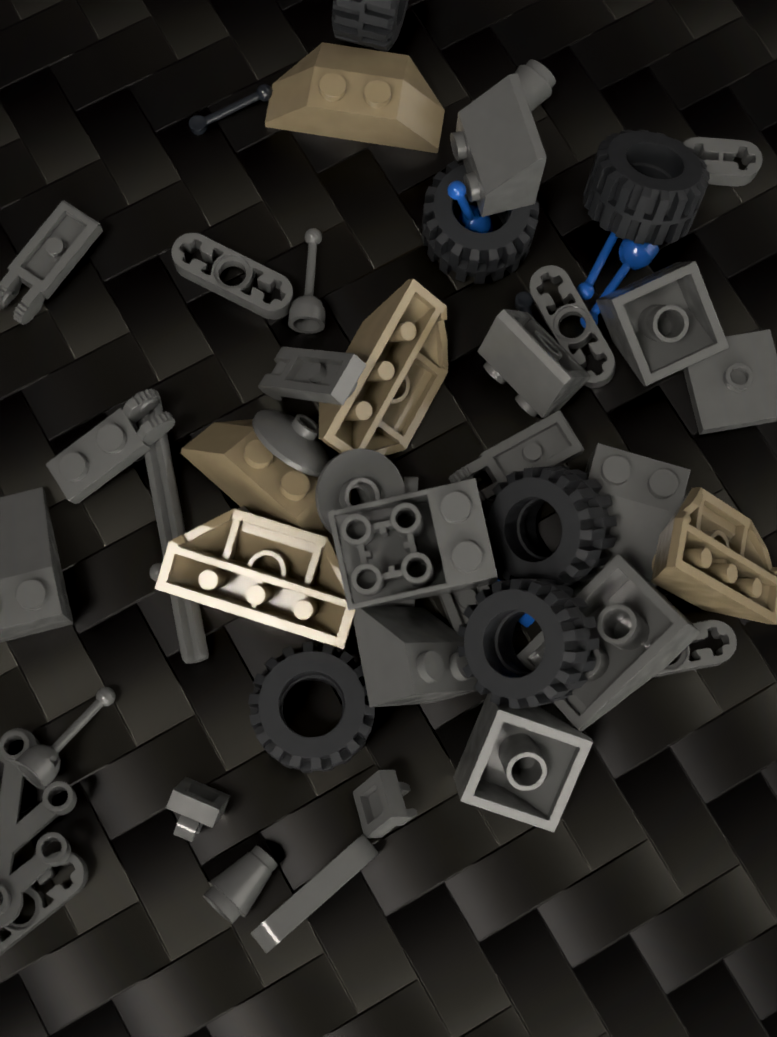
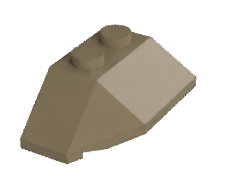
(358, 98)
(404, 368)
(254, 476)
(716, 560)
(261, 574)

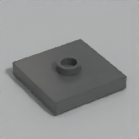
(735, 384)

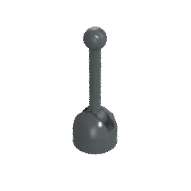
(307, 311)
(42, 762)

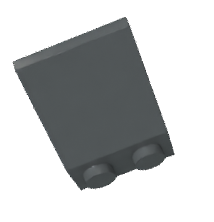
(643, 500)
(30, 568)
(636, 635)

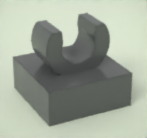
(382, 803)
(197, 806)

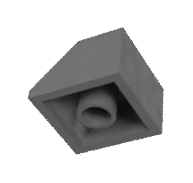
(499, 149)
(663, 322)
(531, 363)
(409, 657)
(521, 764)

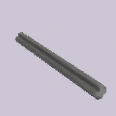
(171, 525)

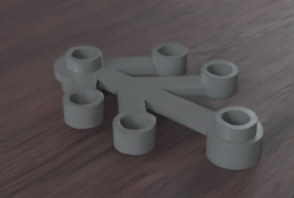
(17, 833)

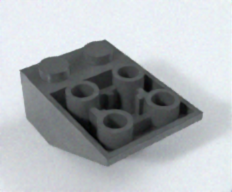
(413, 546)

